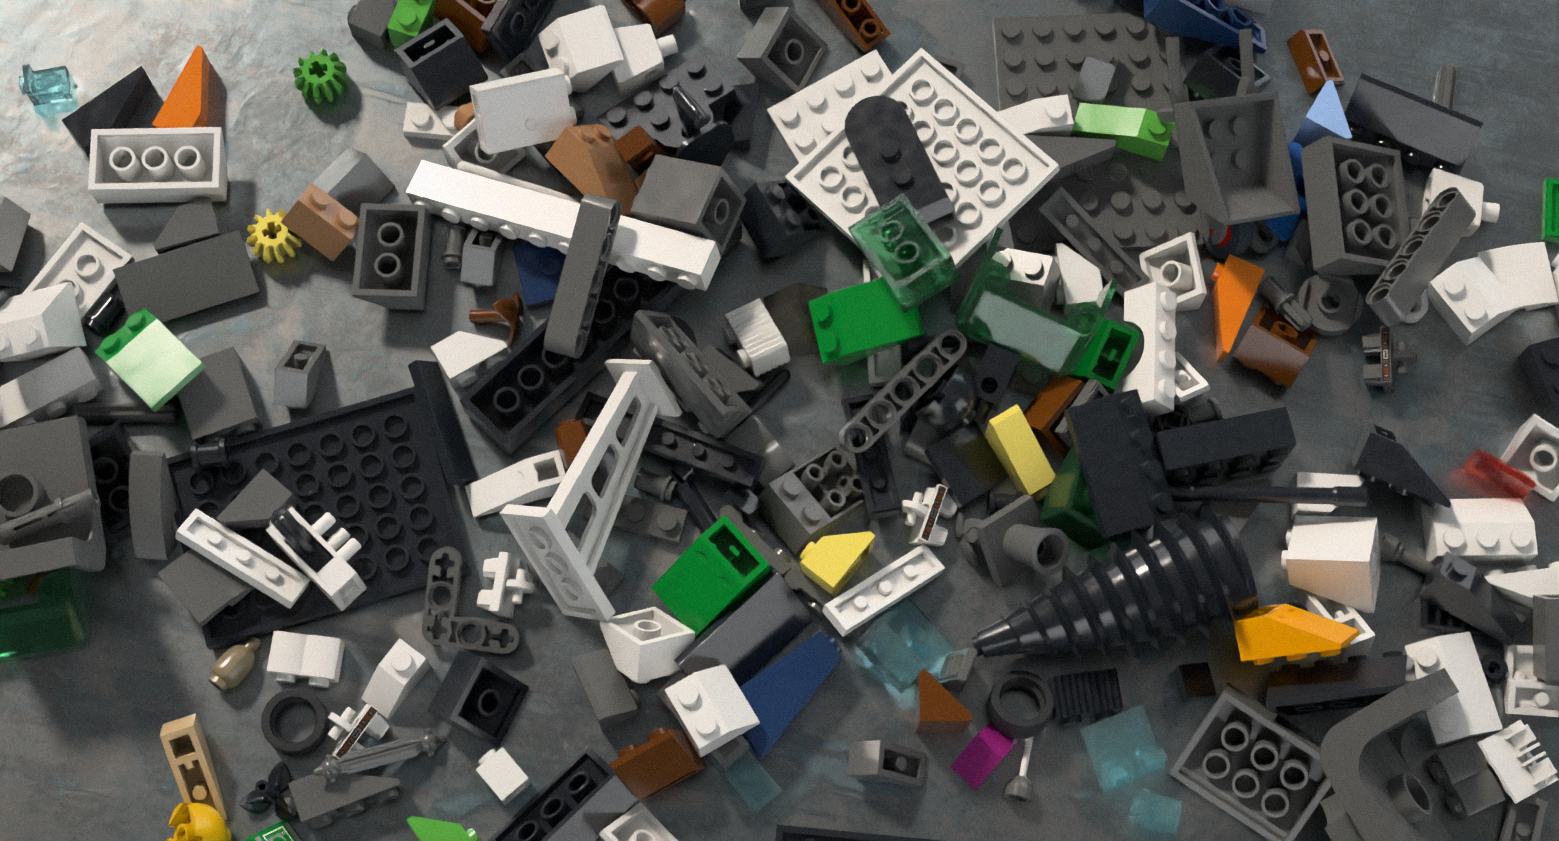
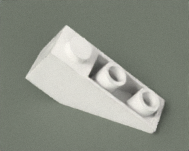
(517, 484)
(1525, 583)

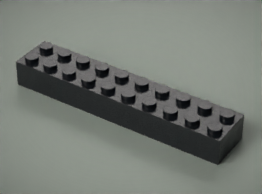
(538, 382)

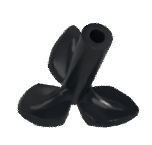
(271, 792)

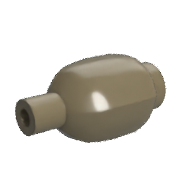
(234, 665)

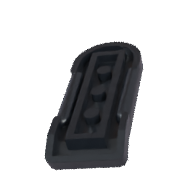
(896, 159)

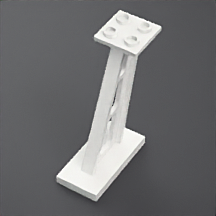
(541, 530)

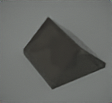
(793, 318)

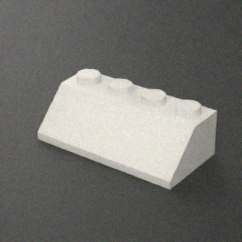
(157, 165)

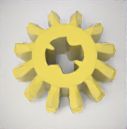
(262, 237)

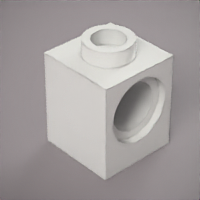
(502, 775)

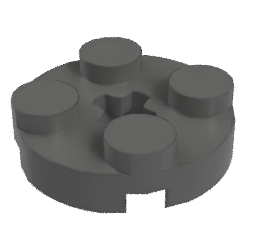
(1344, 293)

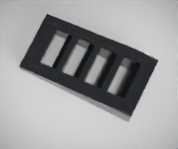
(1423, 626)

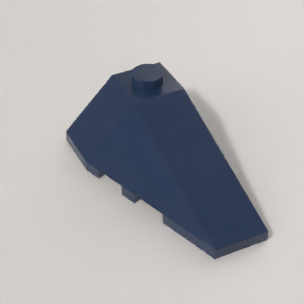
(1205, 21)

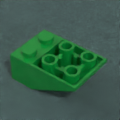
(711, 576)

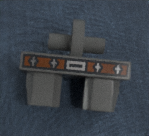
(1383, 345)

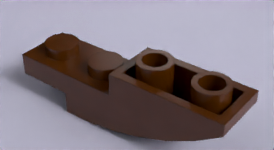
(856, 21)

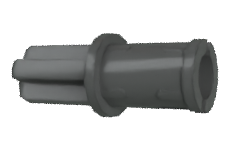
(1285, 304)

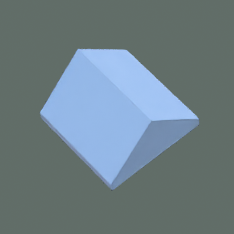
(1324, 118)

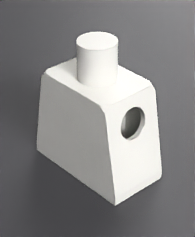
(641, 55)
(1470, 189)

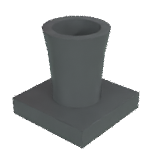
(1016, 542)

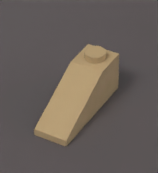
(192, 762)

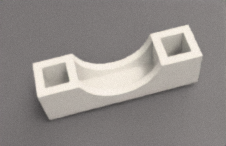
(1153, 313)

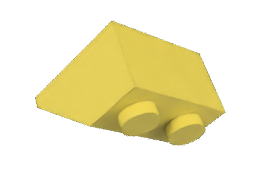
(836, 559)

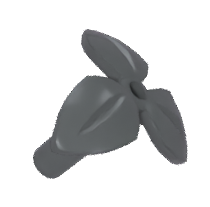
(968, 535)

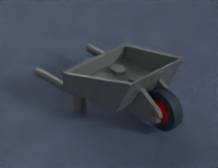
(1231, 154)

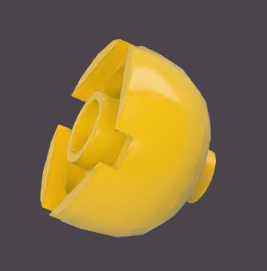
(198, 823)

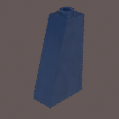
(787, 688)

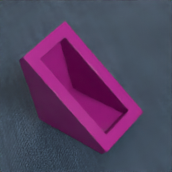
(983, 755)

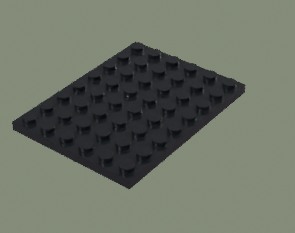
(362, 465)

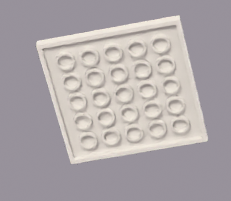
(974, 150)

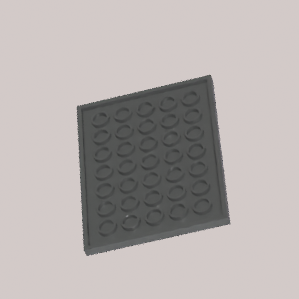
(1129, 195)

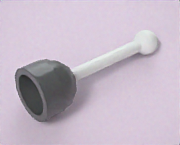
(1020, 788)

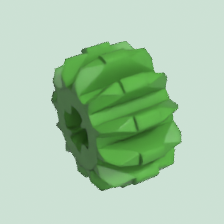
(316, 65)

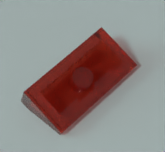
(1499, 473)

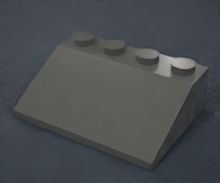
(1354, 205)
(688, 373)
(1254, 766)

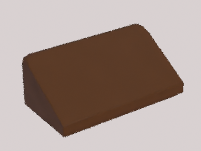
(1314, 59)

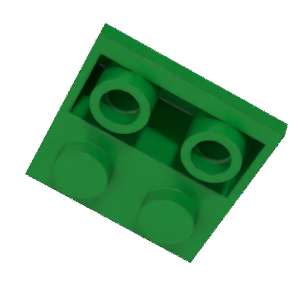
(1107, 355)

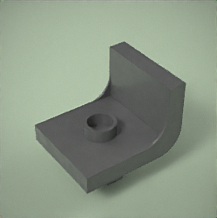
(35, 469)
(1367, 769)

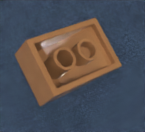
(594, 164)

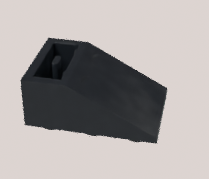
(1388, 457)

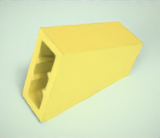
(1020, 453)

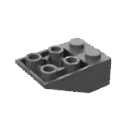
(812, 498)

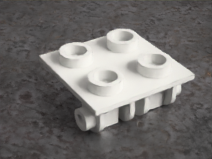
(1515, 764)

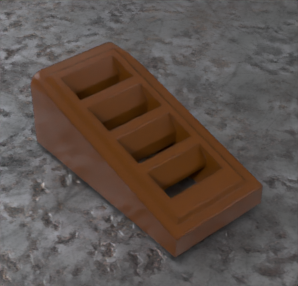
(639, 149)

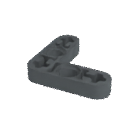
(454, 622)

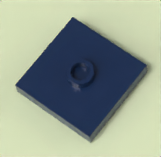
(539, 272)

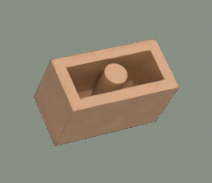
(322, 222)

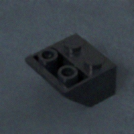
(440, 64)
(779, 218)

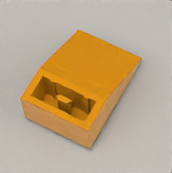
(1289, 633)

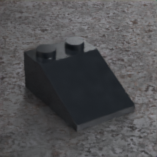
(111, 466)

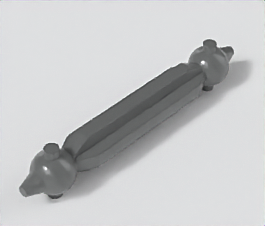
(379, 755)

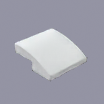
(1523, 273)
(1523, 691)

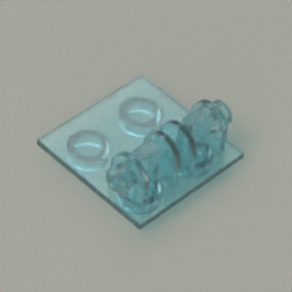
(1123, 748)

